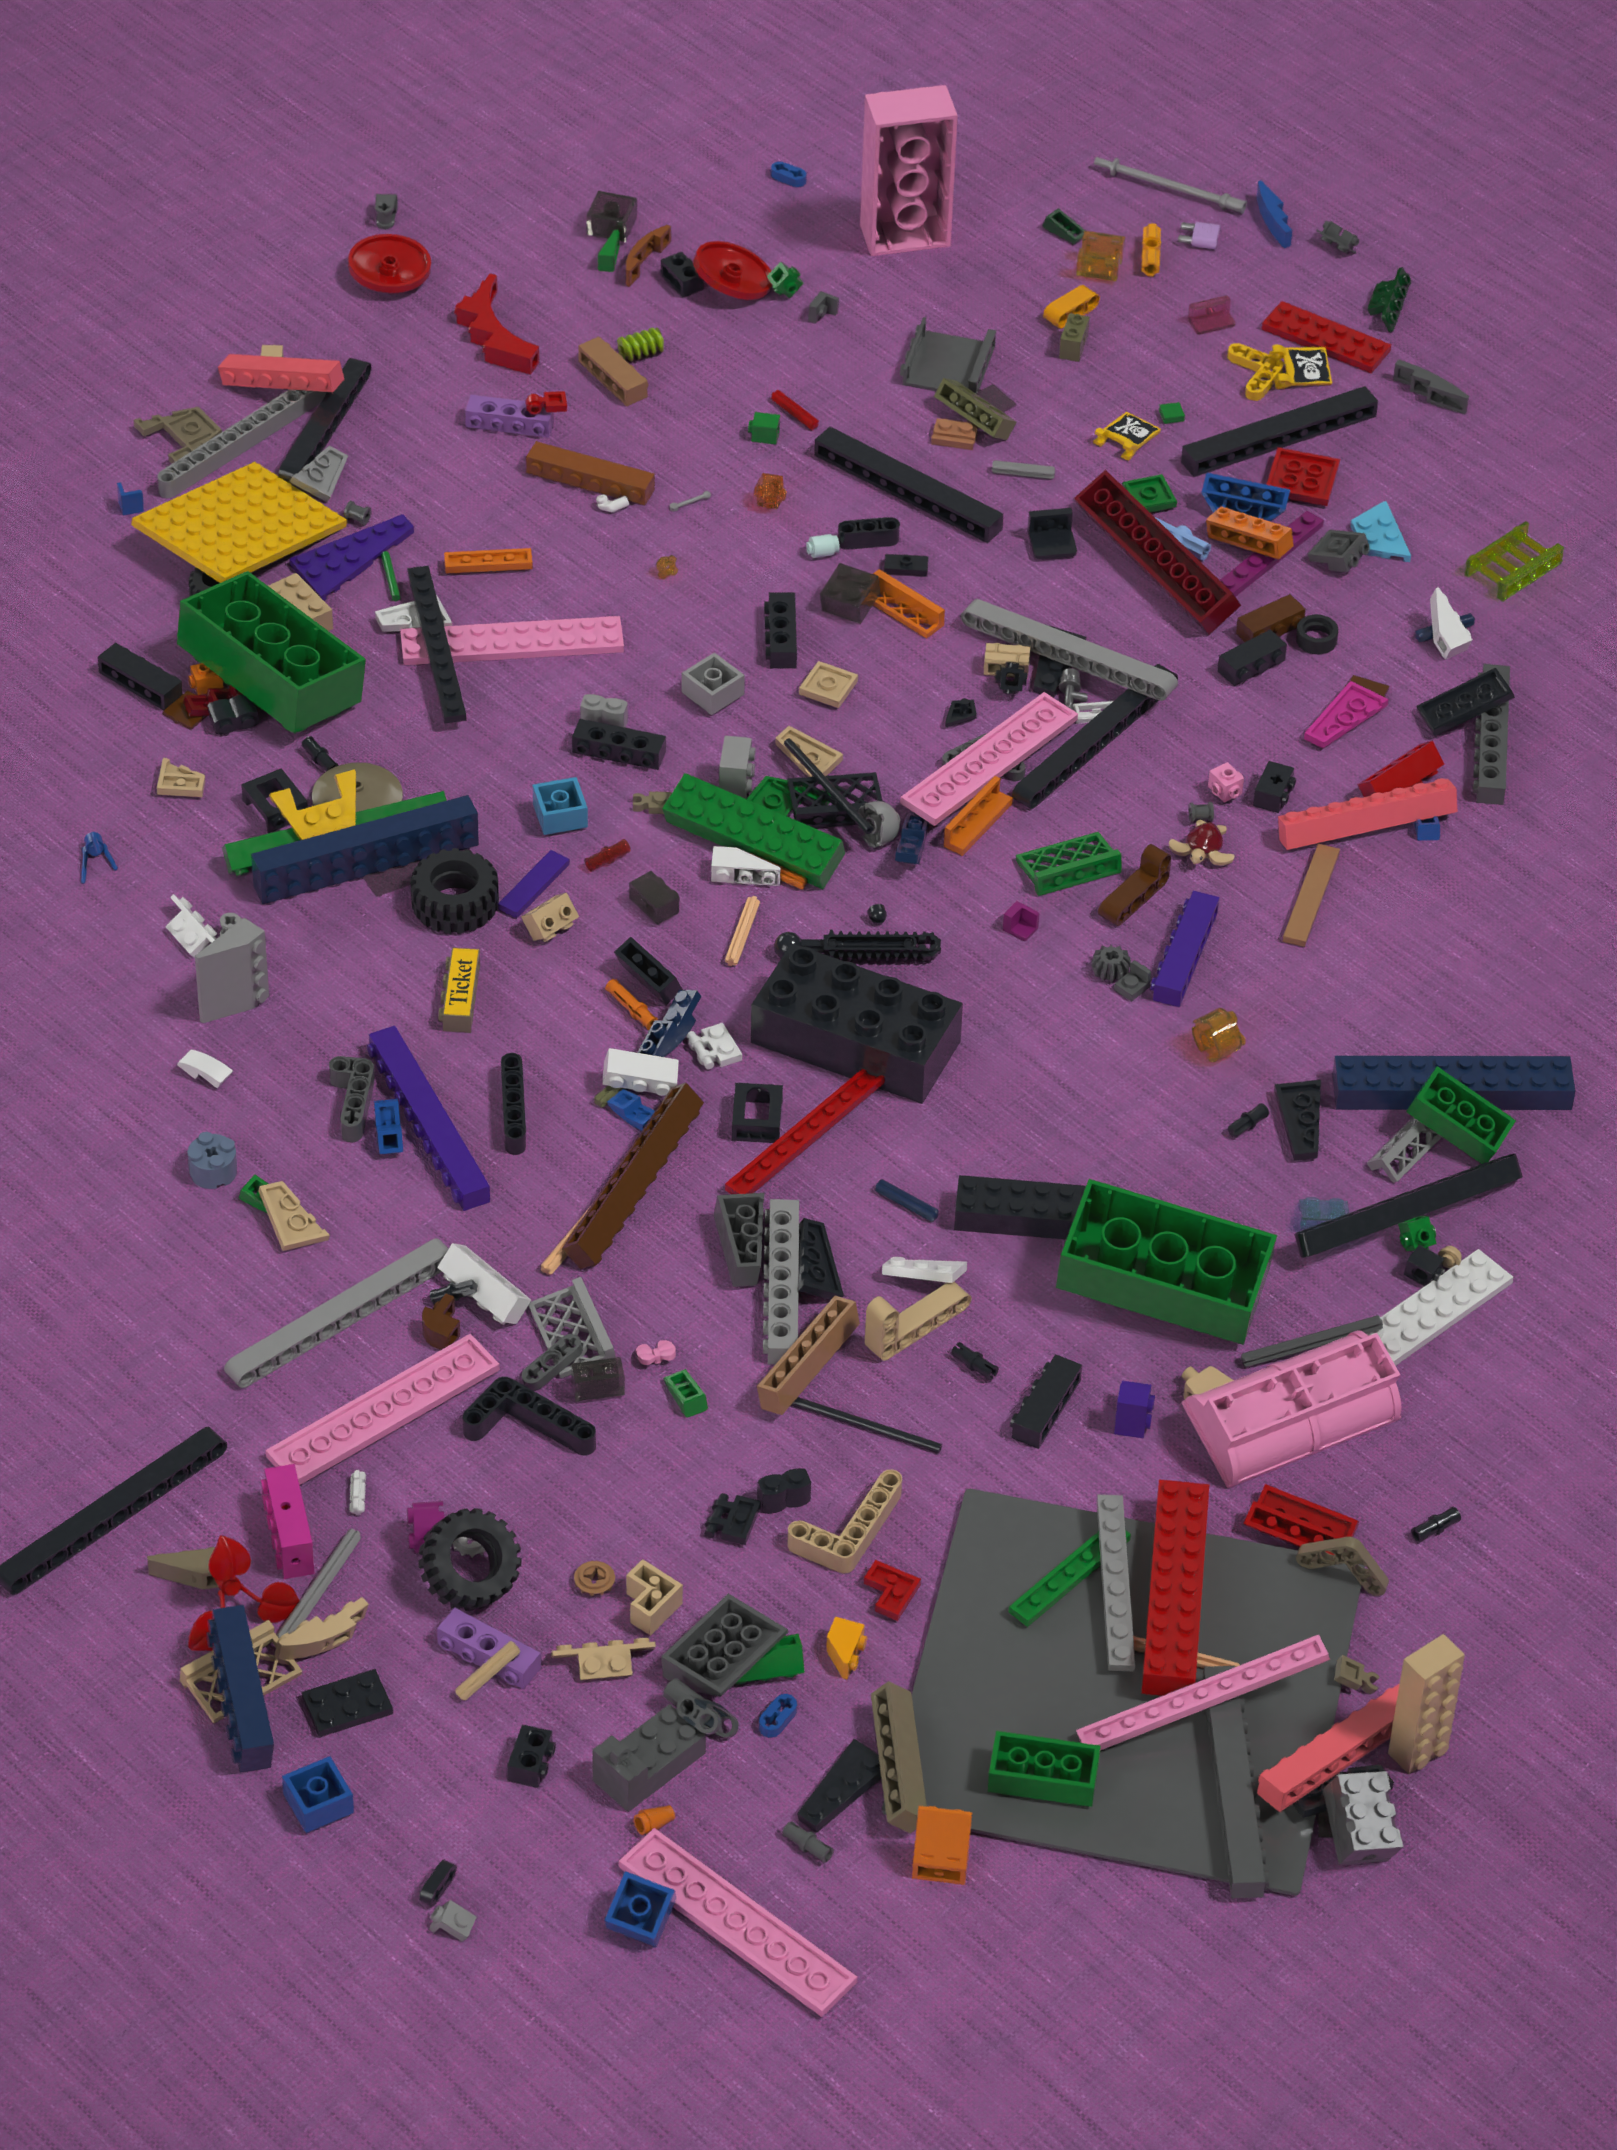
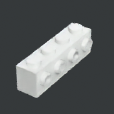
(493, 1290)

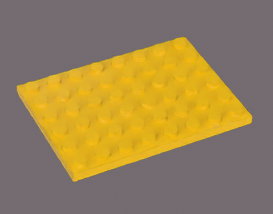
(239, 522)

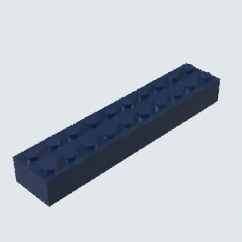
(364, 849)
(1501, 1080)

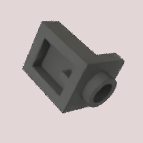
(821, 305)
(1134, 982)

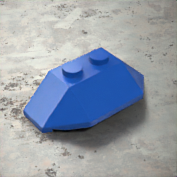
(1245, 496)

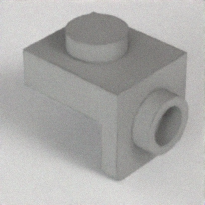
(453, 1920)

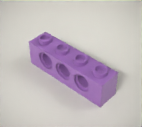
(507, 416)
(479, 1642)

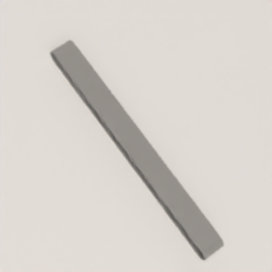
(236, 440)
(1069, 649)
(336, 1314)

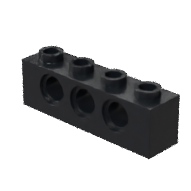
(782, 630)
(618, 744)

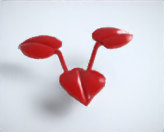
(225, 1563)

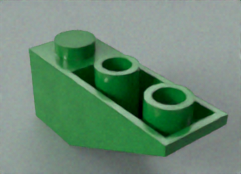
(781, 1660)

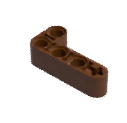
(1139, 887)

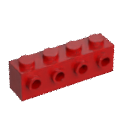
(1404, 771)

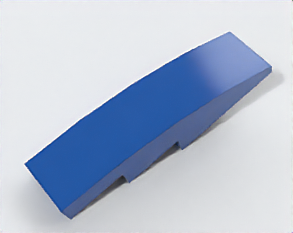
(1272, 213)

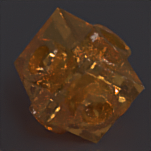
(770, 491)

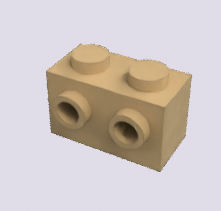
(549, 917)

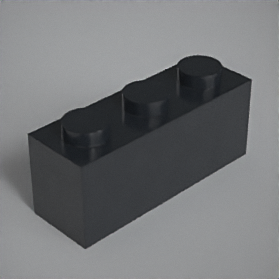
(1252, 657)
(648, 970)

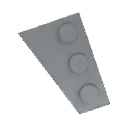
(321, 474)

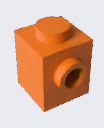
(203, 678)

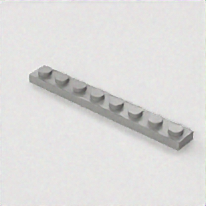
(1115, 1583)

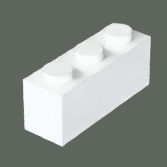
(640, 1071)

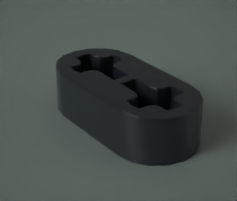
(438, 1882)

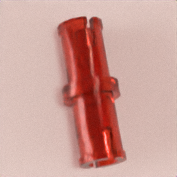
(607, 855)

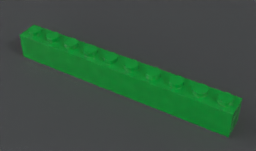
(238, 853)

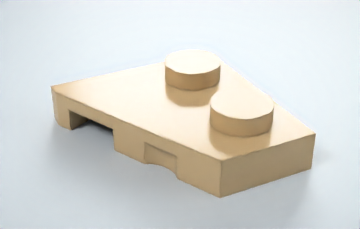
(179, 781)

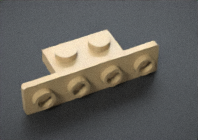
(604, 1660)

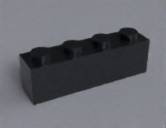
(139, 676)
(1046, 1401)

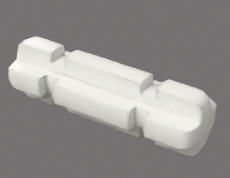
(357, 1492)

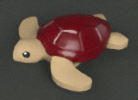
(1203, 843)

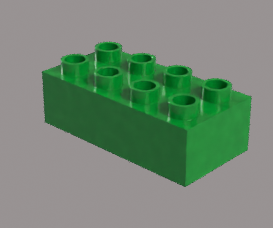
(271, 652)
(1165, 1261)

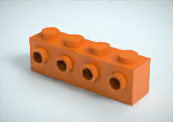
(1249, 532)

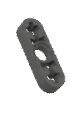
(551, 1371)

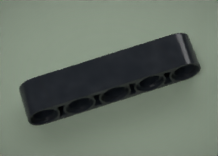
(513, 1103)

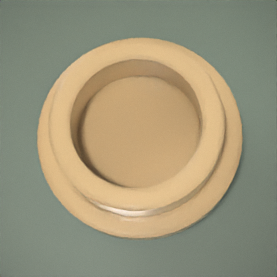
(1451, 1256)

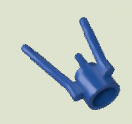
(94, 846)

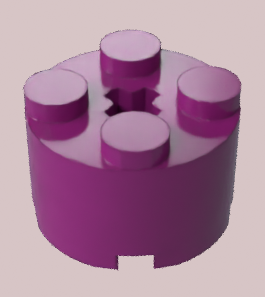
(422, 1517)

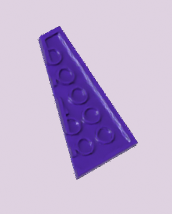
(347, 557)

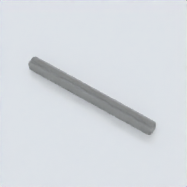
(321, 1582)

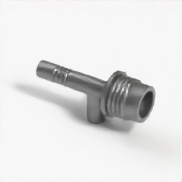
(1071, 686)

